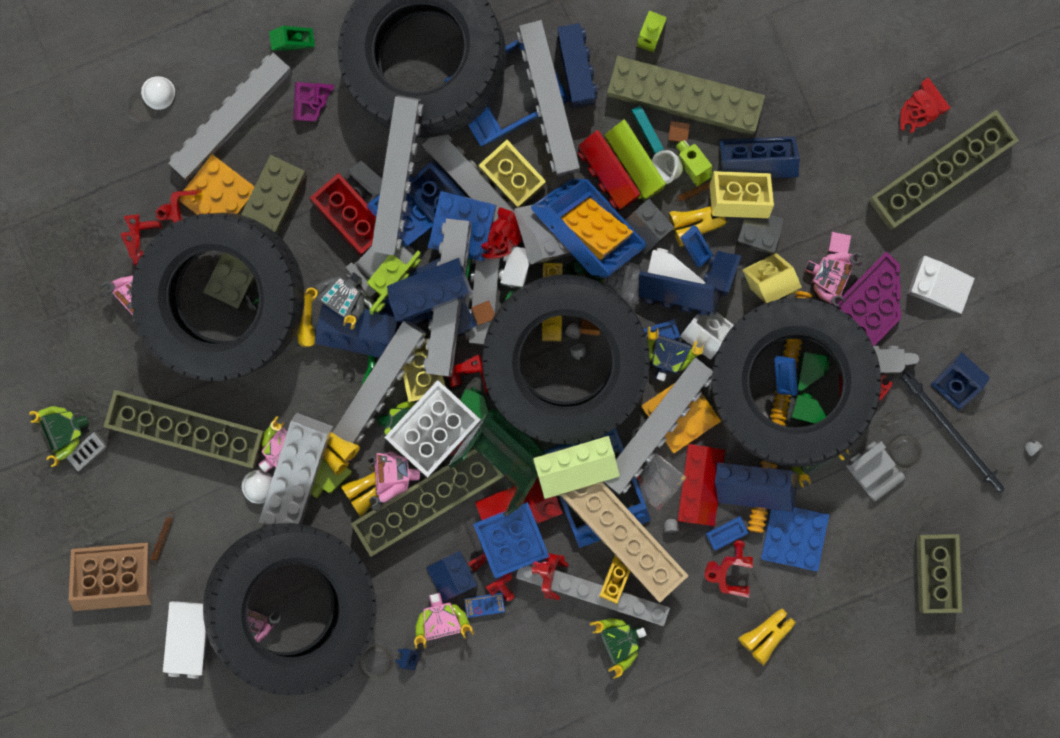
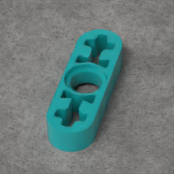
(647, 130)

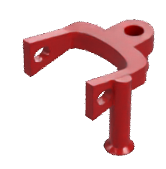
(172, 209)
(133, 245)
(467, 368)
(547, 571)
(717, 573)
(498, 584)

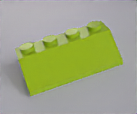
(634, 160)

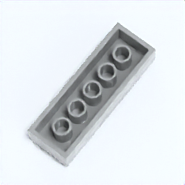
(296, 471)

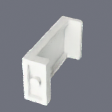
(185, 640)

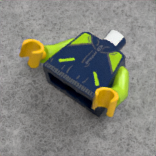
(670, 354)

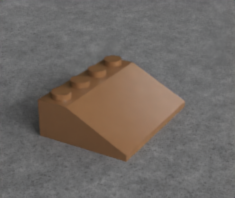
(110, 577)

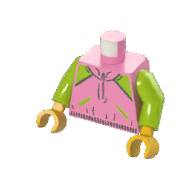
(272, 444)
(440, 621)

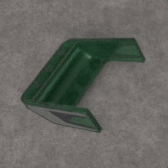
(505, 449)

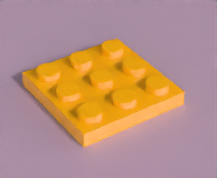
(221, 189)
(596, 228)
(695, 422)

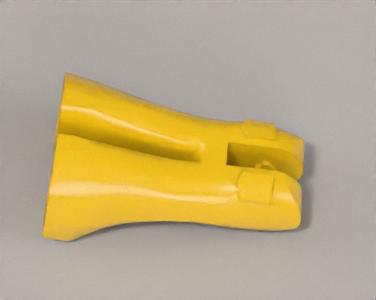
(682, 219)
(305, 331)
(344, 448)
(353, 488)
(754, 637)

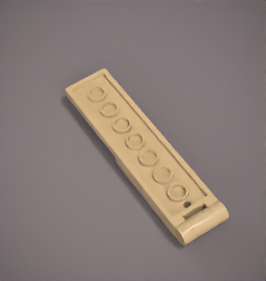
(626, 538)

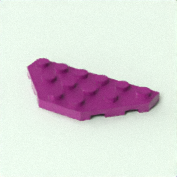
(875, 298)

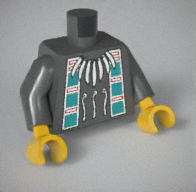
(341, 297)

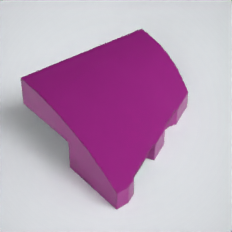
(309, 100)

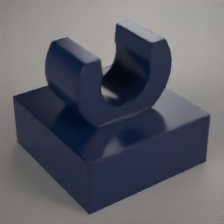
(408, 659)

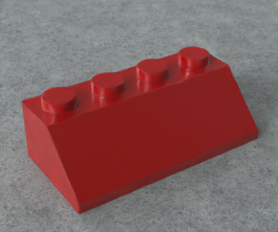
(608, 171)
(346, 213)
(698, 491)
(540, 507)

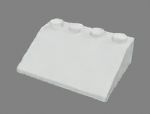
(432, 428)

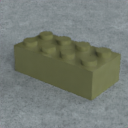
(939, 573)

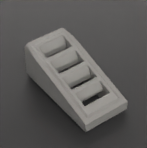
(93, 437)

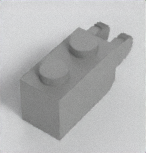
(894, 359)

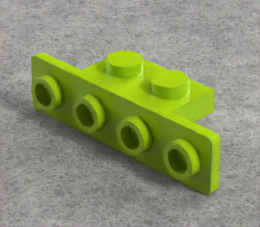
(389, 272)

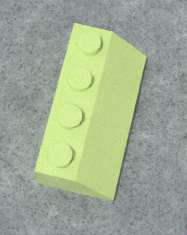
(576, 467)

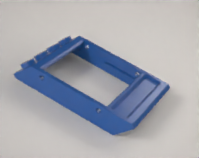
(487, 128)
(565, 199)
(584, 534)

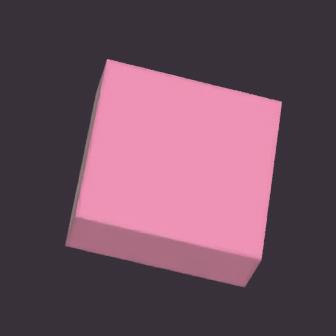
(839, 243)

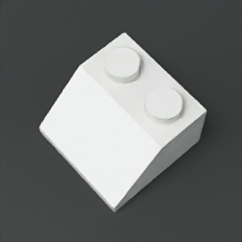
(516, 268)
(707, 331)

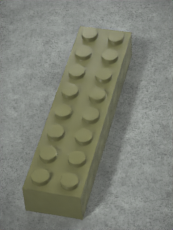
(685, 95)
(943, 170)
(268, 205)
(184, 429)
(425, 502)

